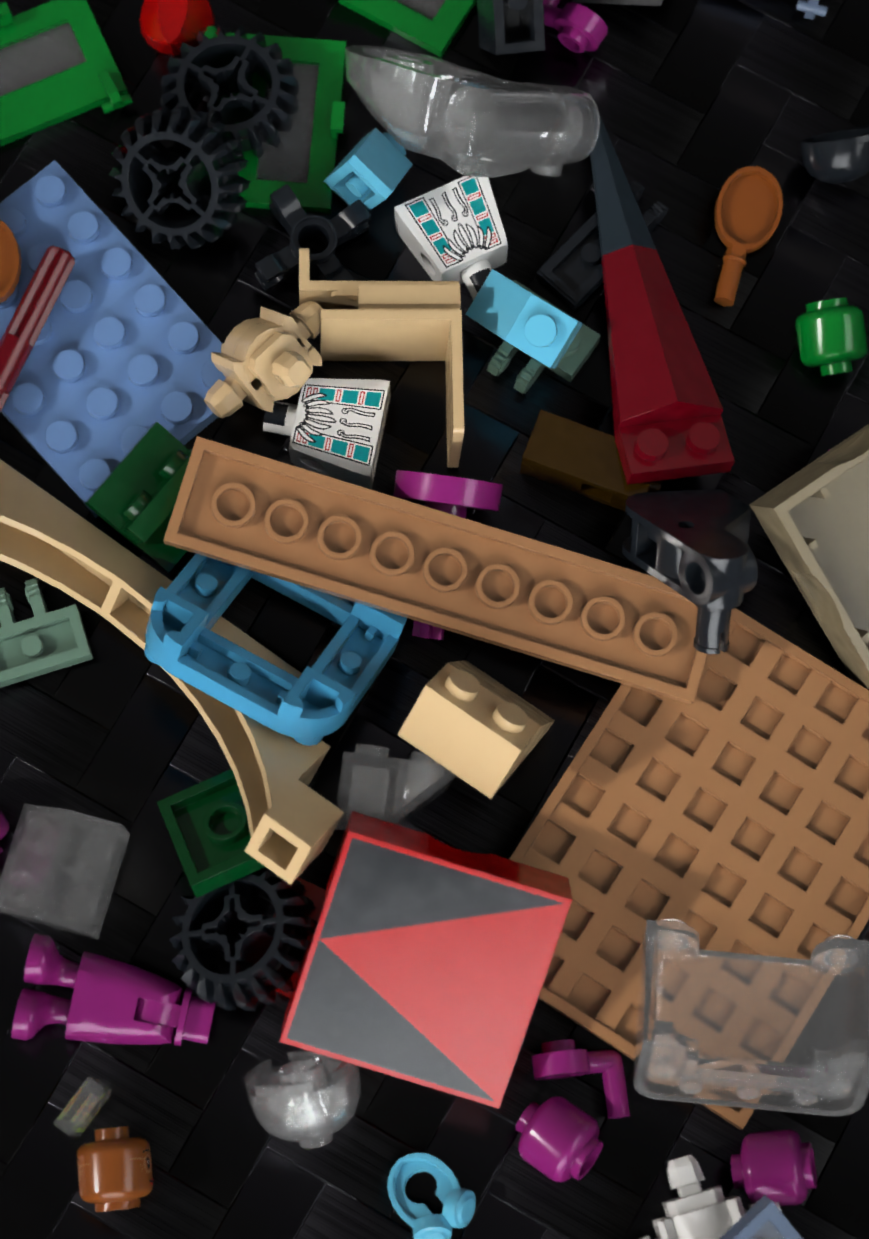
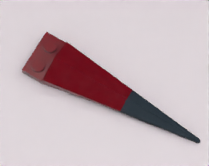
(661, 390)

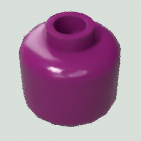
(558, 1139)
(775, 1166)

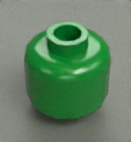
(831, 336)

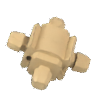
(265, 359)

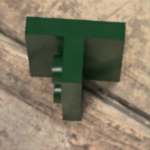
(142, 494)
(210, 832)

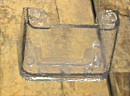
(752, 1025)

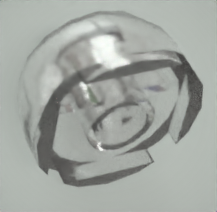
(304, 1097)

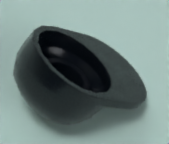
(837, 155)

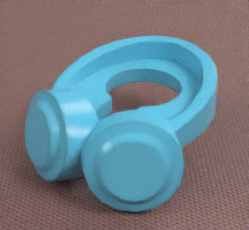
(457, 1201)

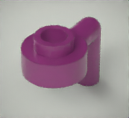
(576, 24)
(563, 1060)

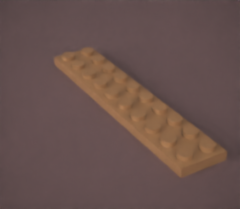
(436, 569)

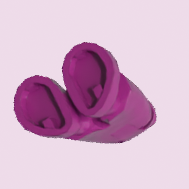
(108, 1002)

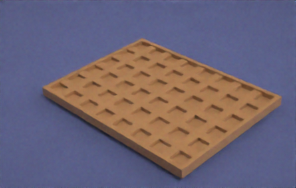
(710, 815)

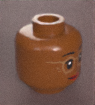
(114, 1170)

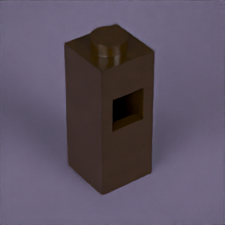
(579, 461)

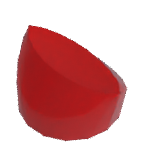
(171, 22)

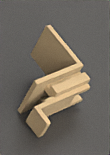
(394, 325)

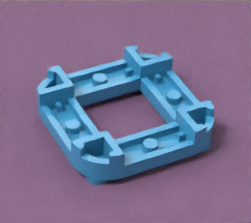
(299, 707)

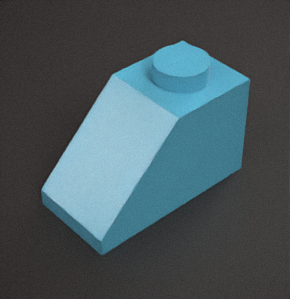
(370, 170)
(523, 319)

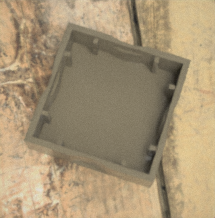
(823, 539)

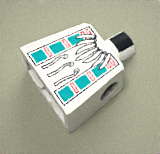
(455, 231)
(335, 427)

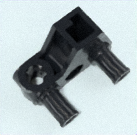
(698, 549)

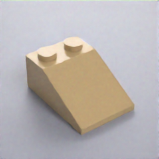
(474, 726)

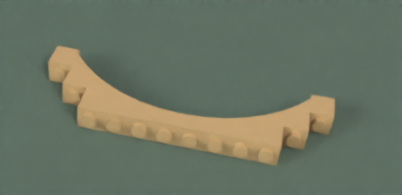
(272, 770)

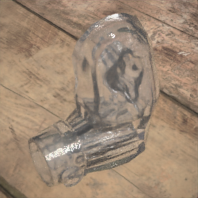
(471, 117)

